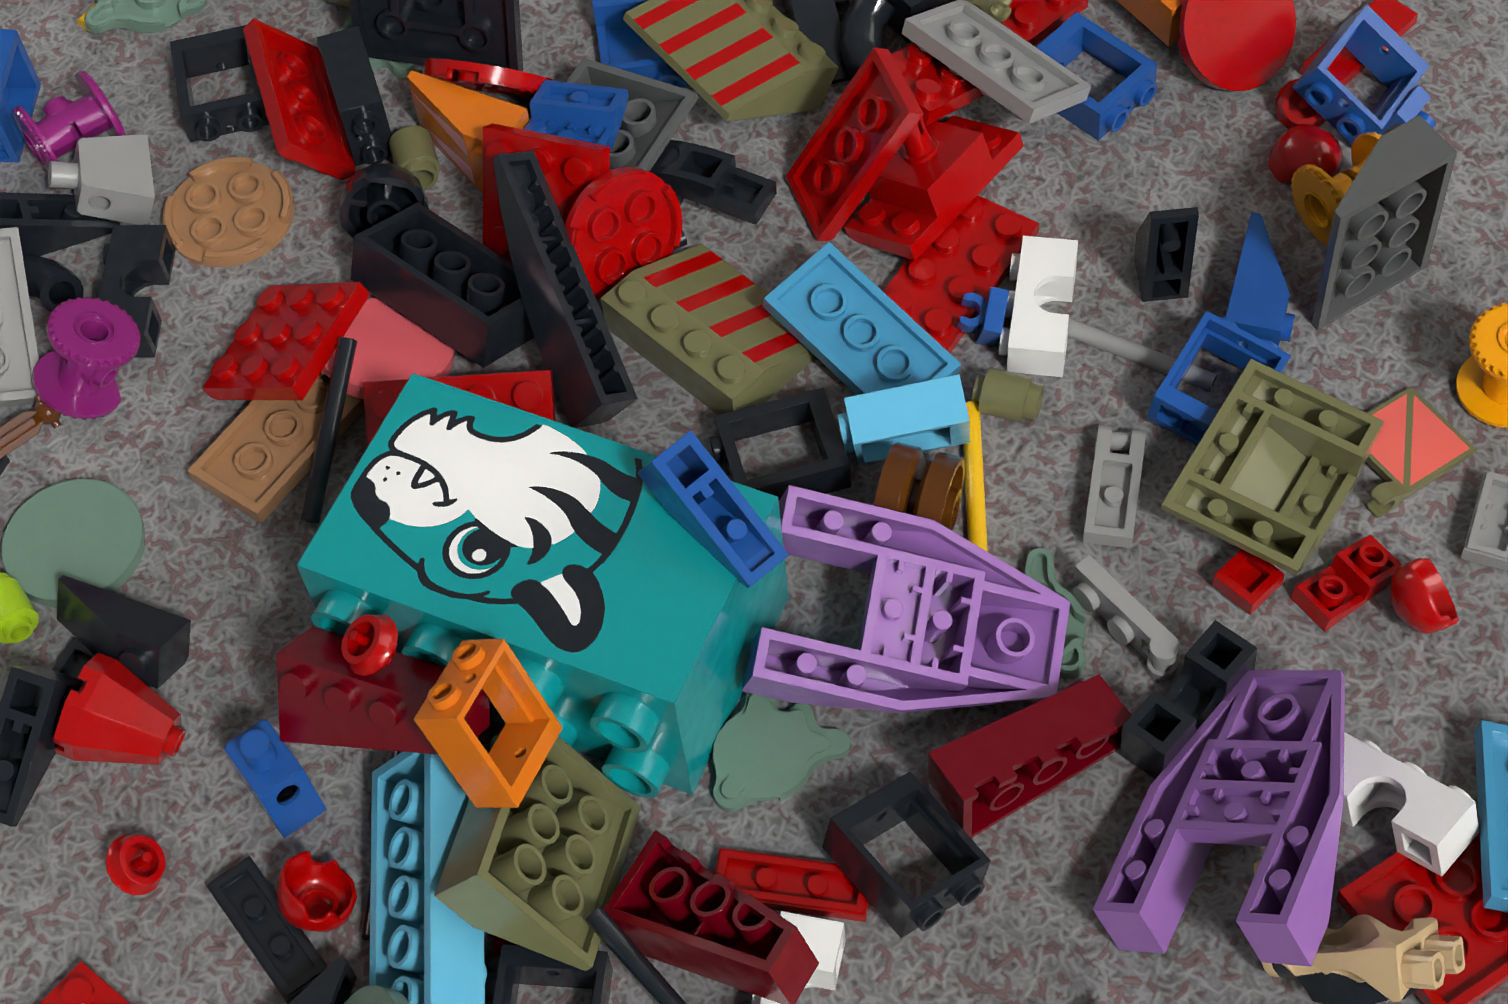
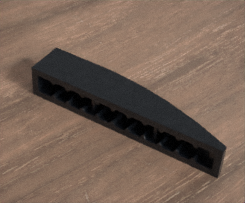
(559, 297)

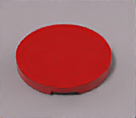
(1236, 41)
(484, 77)
(623, 224)

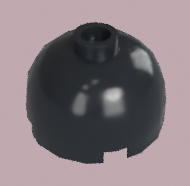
(376, 195)

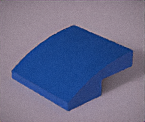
(578, 111)

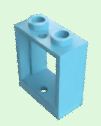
(915, 414)

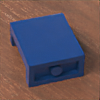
(624, 47)

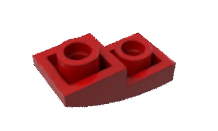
(1348, 583)

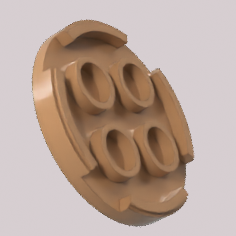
(229, 212)

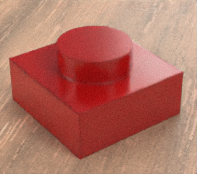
(1248, 580)

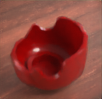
(1304, 146)
(1422, 597)
(303, 887)

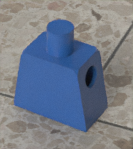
(267, 769)

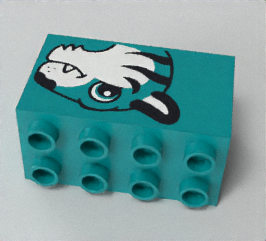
(547, 539)

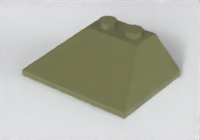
(1274, 467)

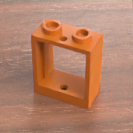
(530, 729)

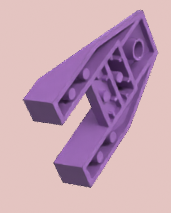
(937, 621)
(1252, 776)

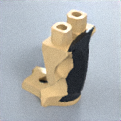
(1374, 962)

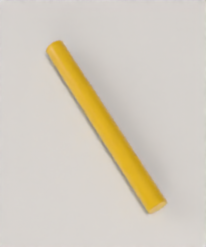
(975, 481)

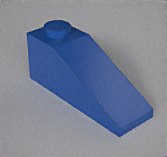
(1259, 289)
(712, 509)

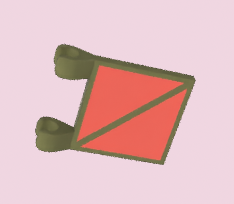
(1411, 449)

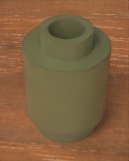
(414, 150)
(1008, 395)

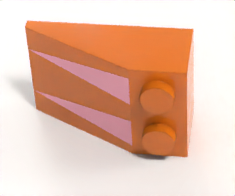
(457, 120)

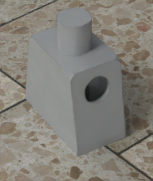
(109, 178)

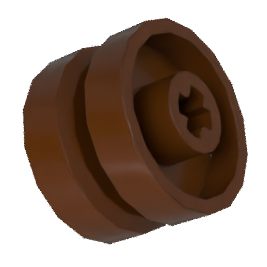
(921, 491)

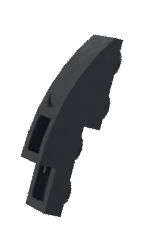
(714, 180)

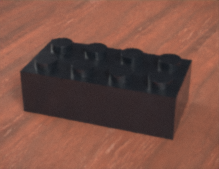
(443, 283)

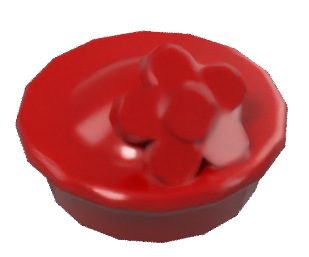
(1294, 109)
(370, 643)
(135, 864)

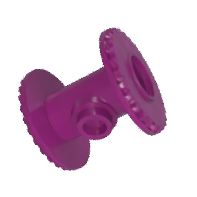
(68, 122)
(89, 347)

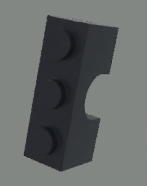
(132, 261)
(1169, 721)

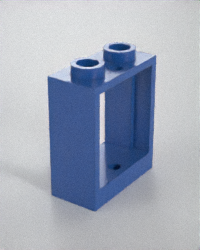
(1396, 69)
(17, 87)
(1137, 89)
(1225, 339)

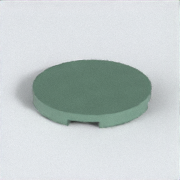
(77, 532)

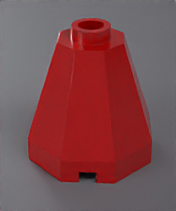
(116, 718)

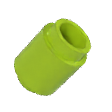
(17, 613)

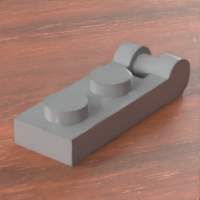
(1114, 487)
(1126, 618)

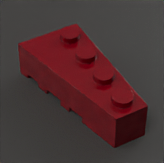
(333, 706)
(1025, 754)
(708, 926)

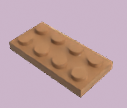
(268, 450)

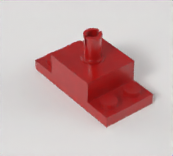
(931, 183)

